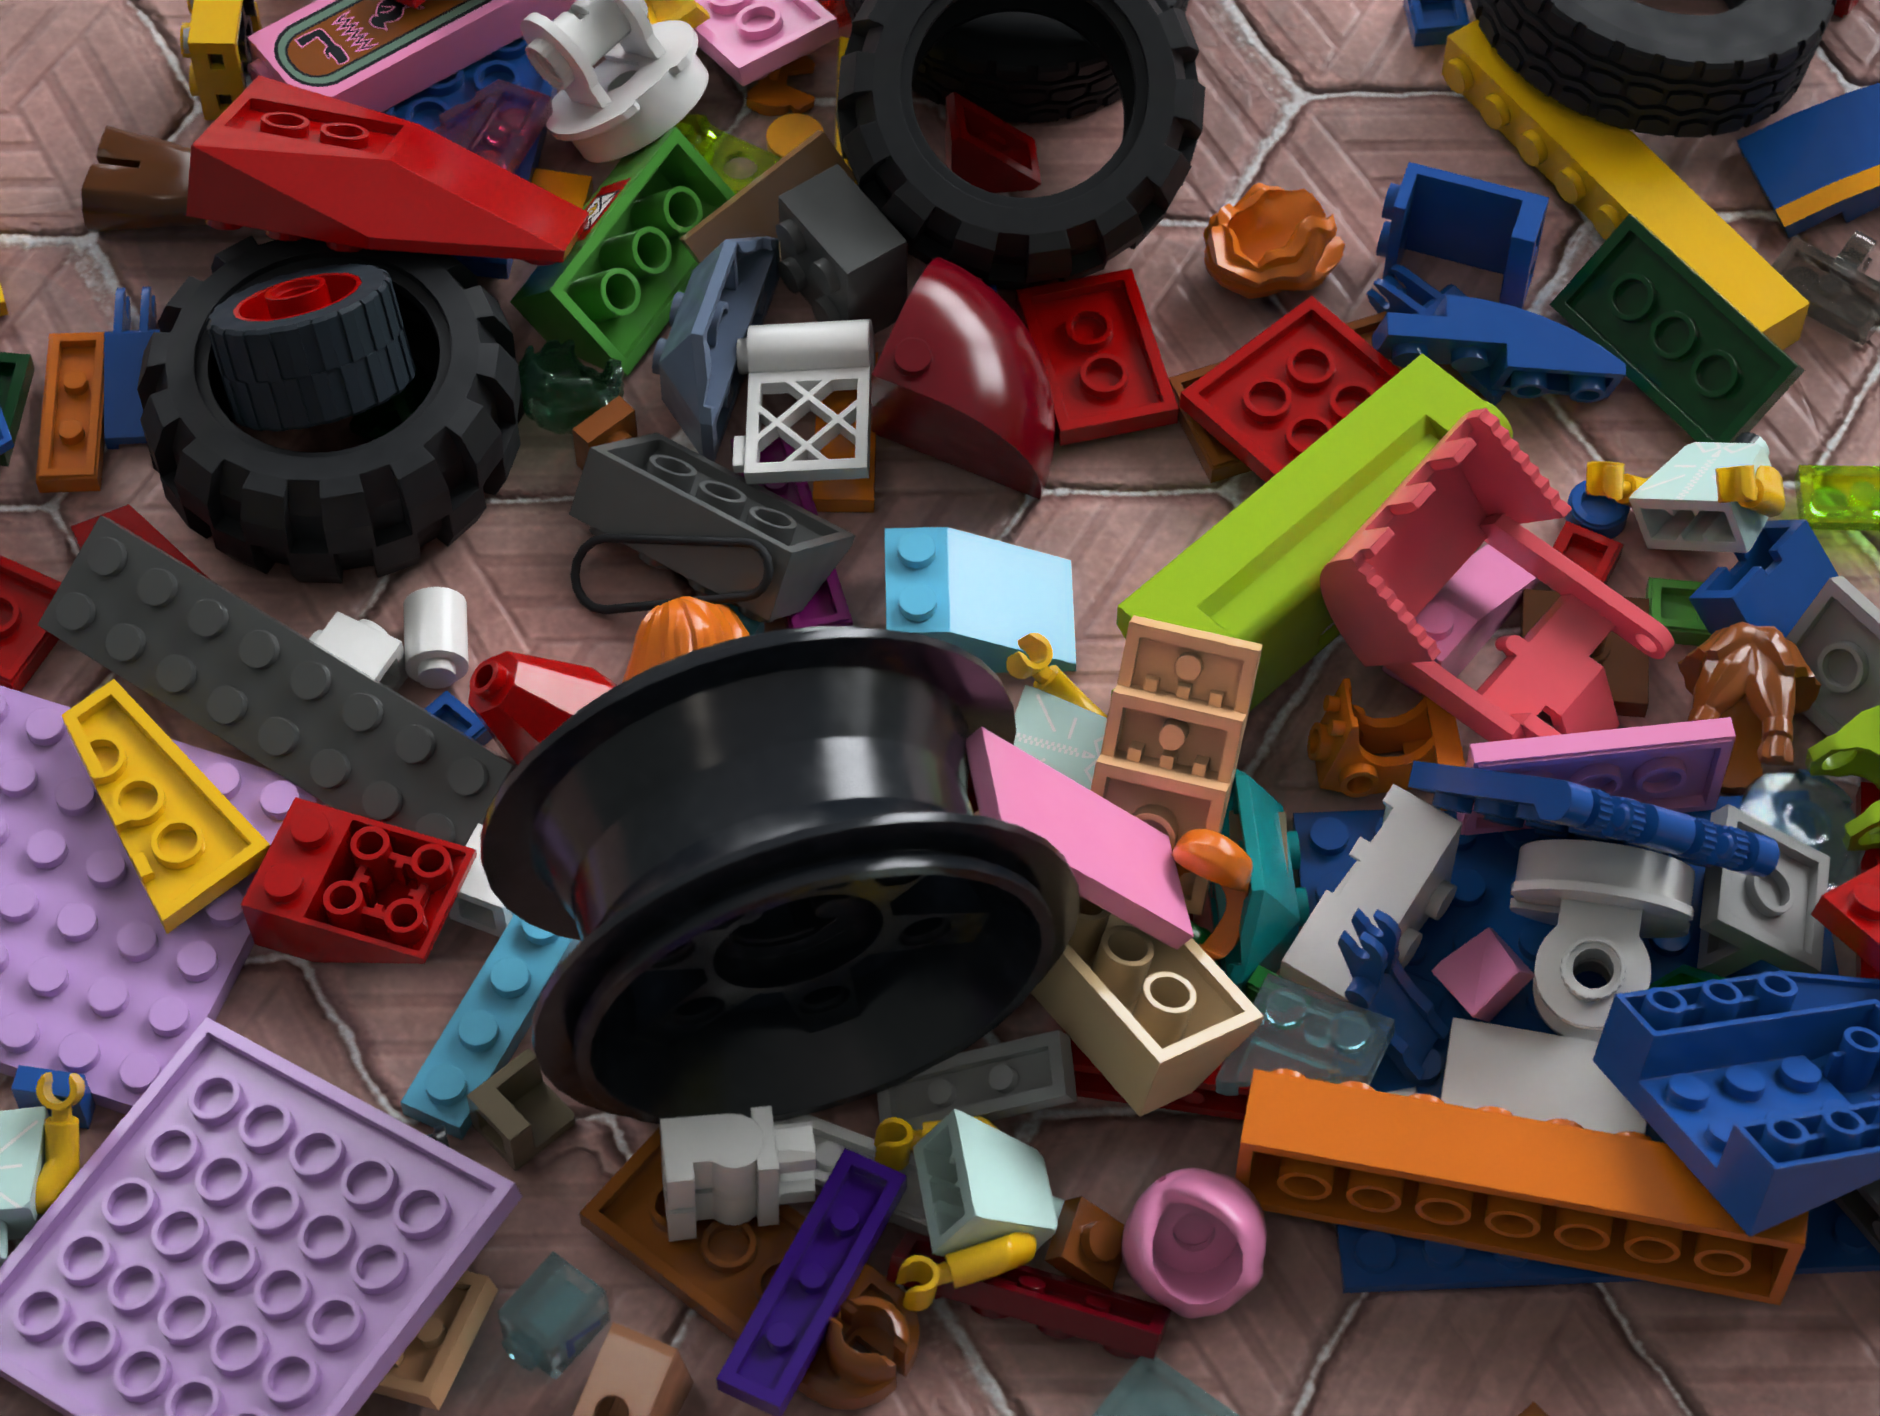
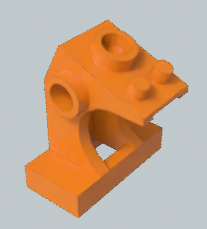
(1348, 739)

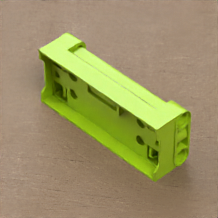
(1264, 560)

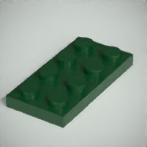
(1676, 335)

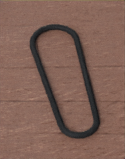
(669, 540)

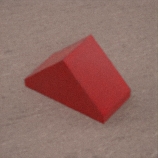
(988, 149)

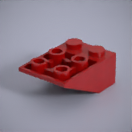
(353, 888)

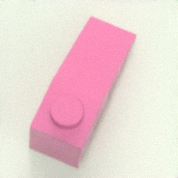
(1472, 607)

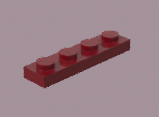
(1053, 1303)

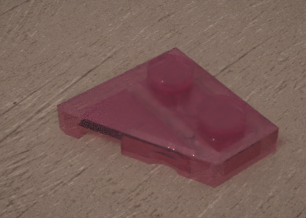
(498, 123)

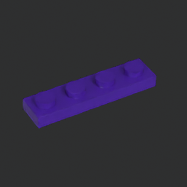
(811, 1283)

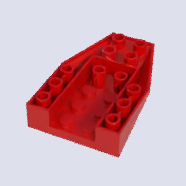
(367, 182)

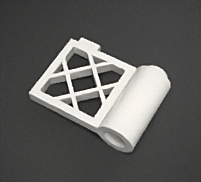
(808, 364)

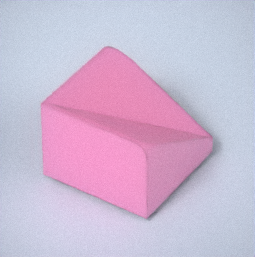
(1483, 974)

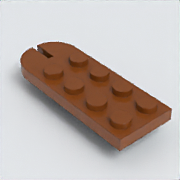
(730, 1269)

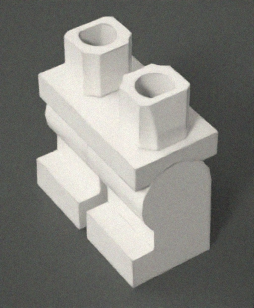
(733, 1169)

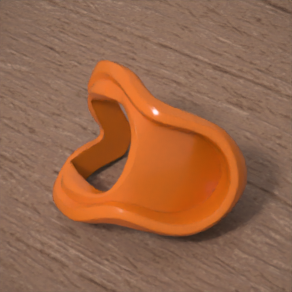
(1226, 864)

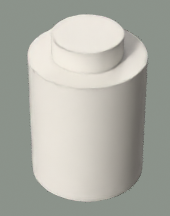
(435, 636)

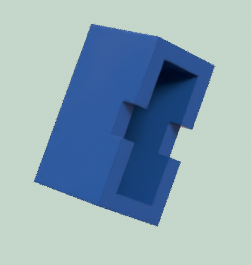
(1769, 582)

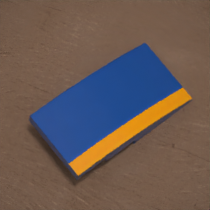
(1820, 160)

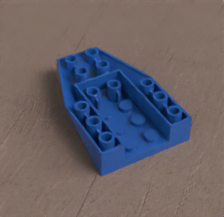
(1756, 1085)

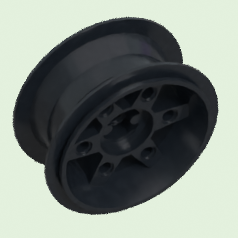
(774, 876)

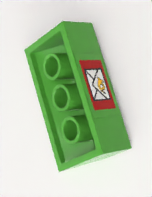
(629, 260)

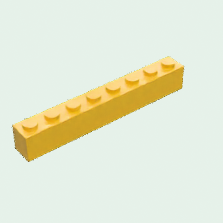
(1615, 175)

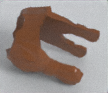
(1759, 684)

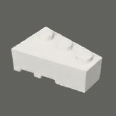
(1398, 872)

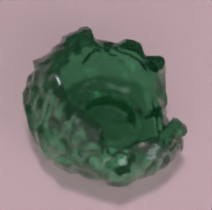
(562, 390)

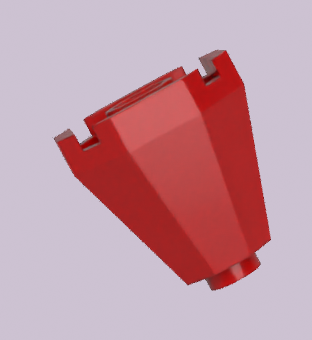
(529, 698)

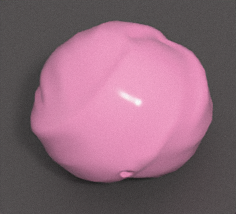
(1195, 1242)

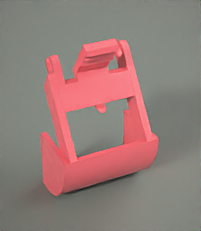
(1456, 498)

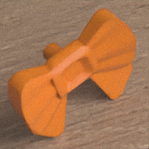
(775, 98)

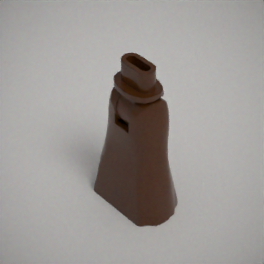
(137, 184)

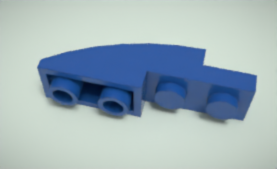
(1520, 347)

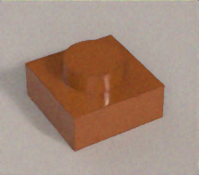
(609, 424)
(1087, 1244)

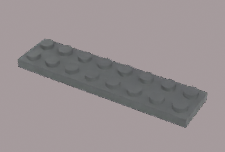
(270, 689)

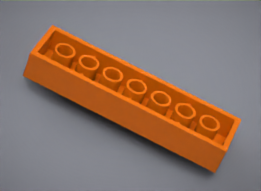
(1501, 1186)

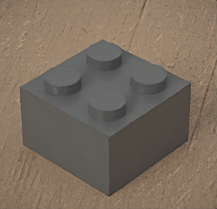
(841, 251)

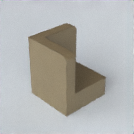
(519, 1111)

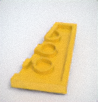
(167, 813)

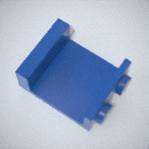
(1465, 224)

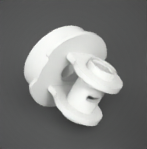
(632, 95)
(1601, 907)

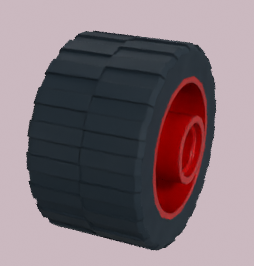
(311, 347)

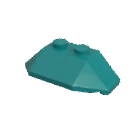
(1273, 905)

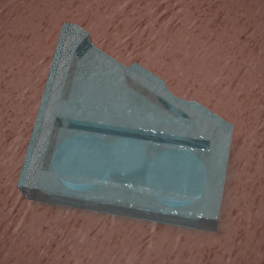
(1308, 1035)

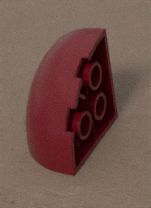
(966, 382)

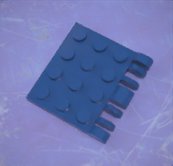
(1567, 808)

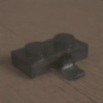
(1837, 286)

